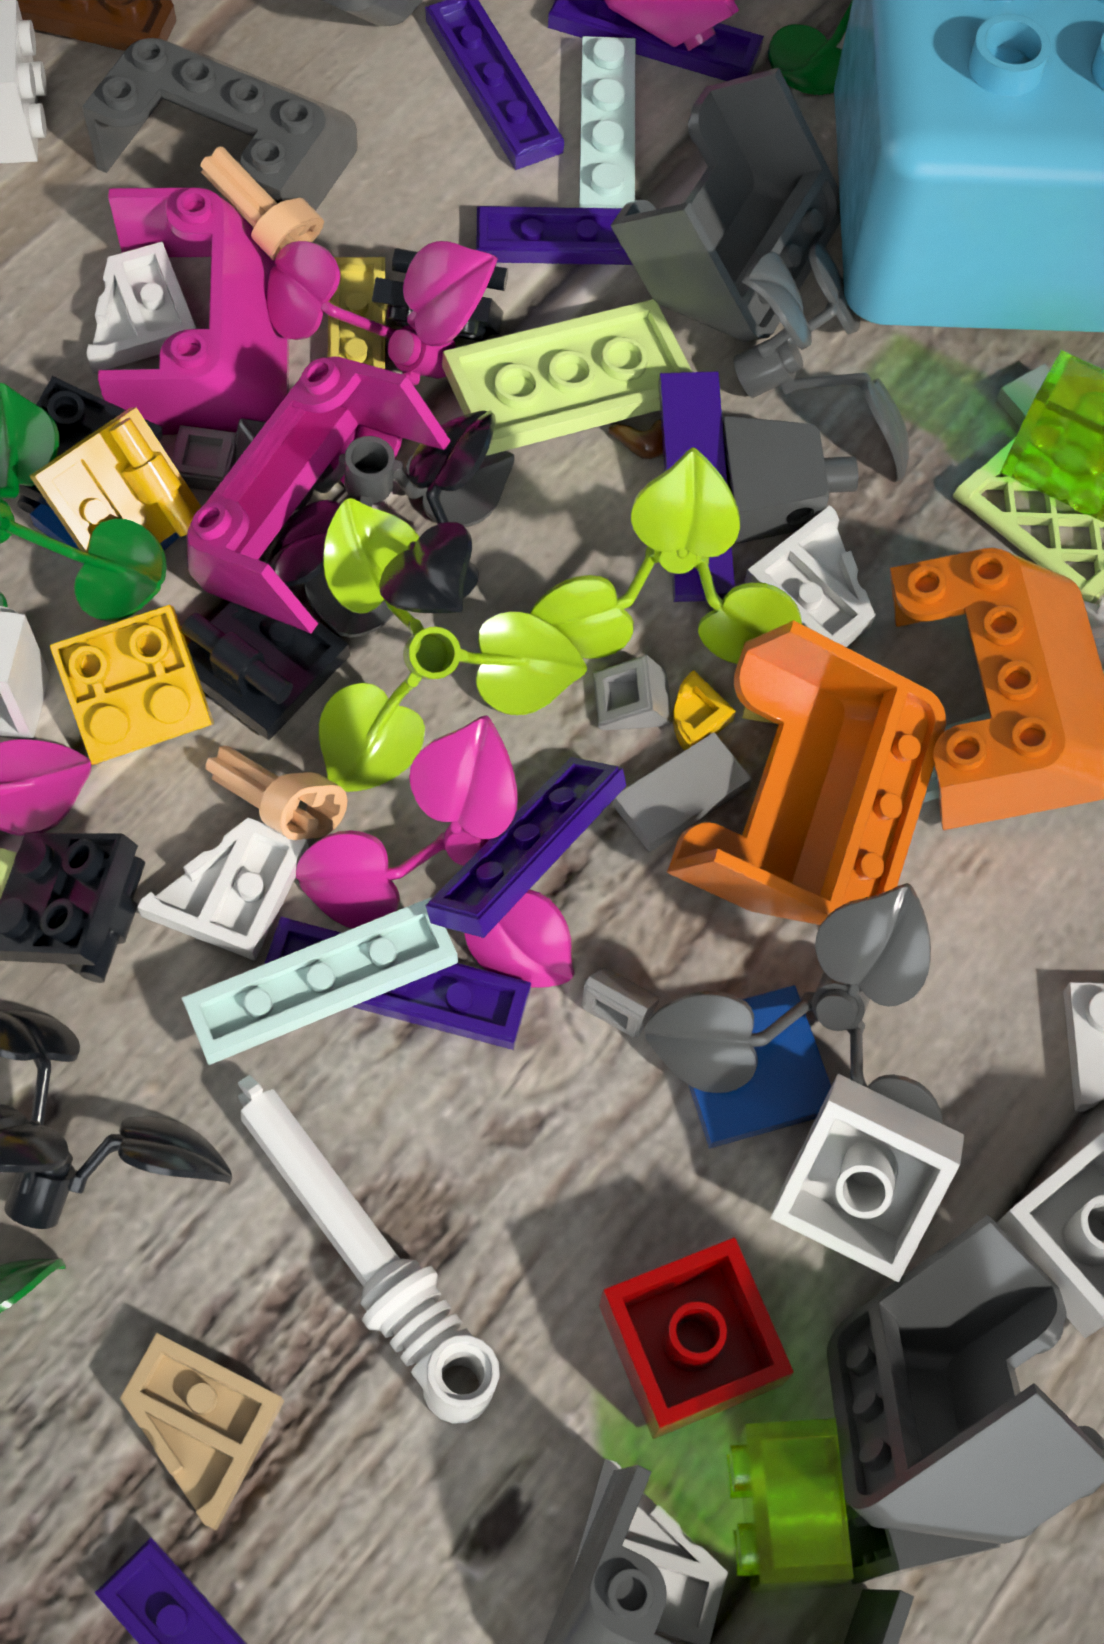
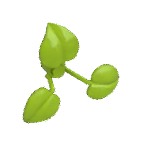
(683, 522)
(370, 736)

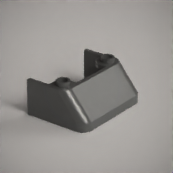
(622, 1594)

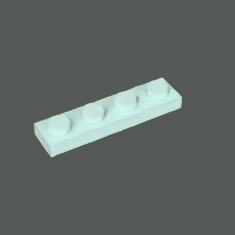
(607, 122)
(318, 981)

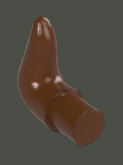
(643, 444)

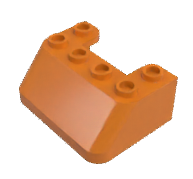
(1037, 681)
(835, 785)

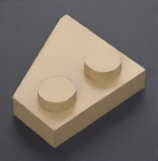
(200, 1422)

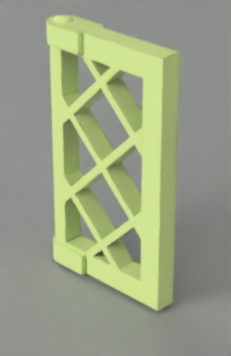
(1008, 523)

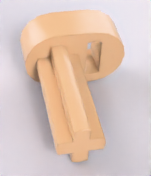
(272, 222)
(280, 795)

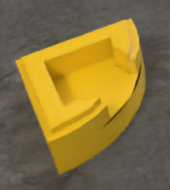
(699, 711)

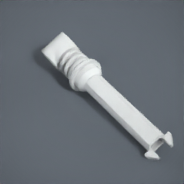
(396, 1291)

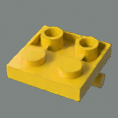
(117, 476)
(132, 684)

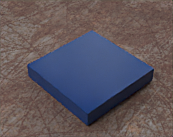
(784, 1088)

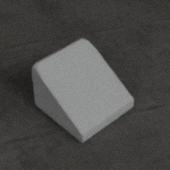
(632, 695)
(618, 1001)

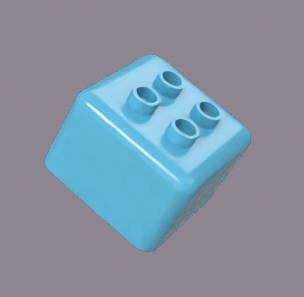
(973, 163)

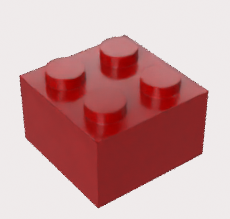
(694, 1337)

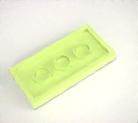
(566, 374)

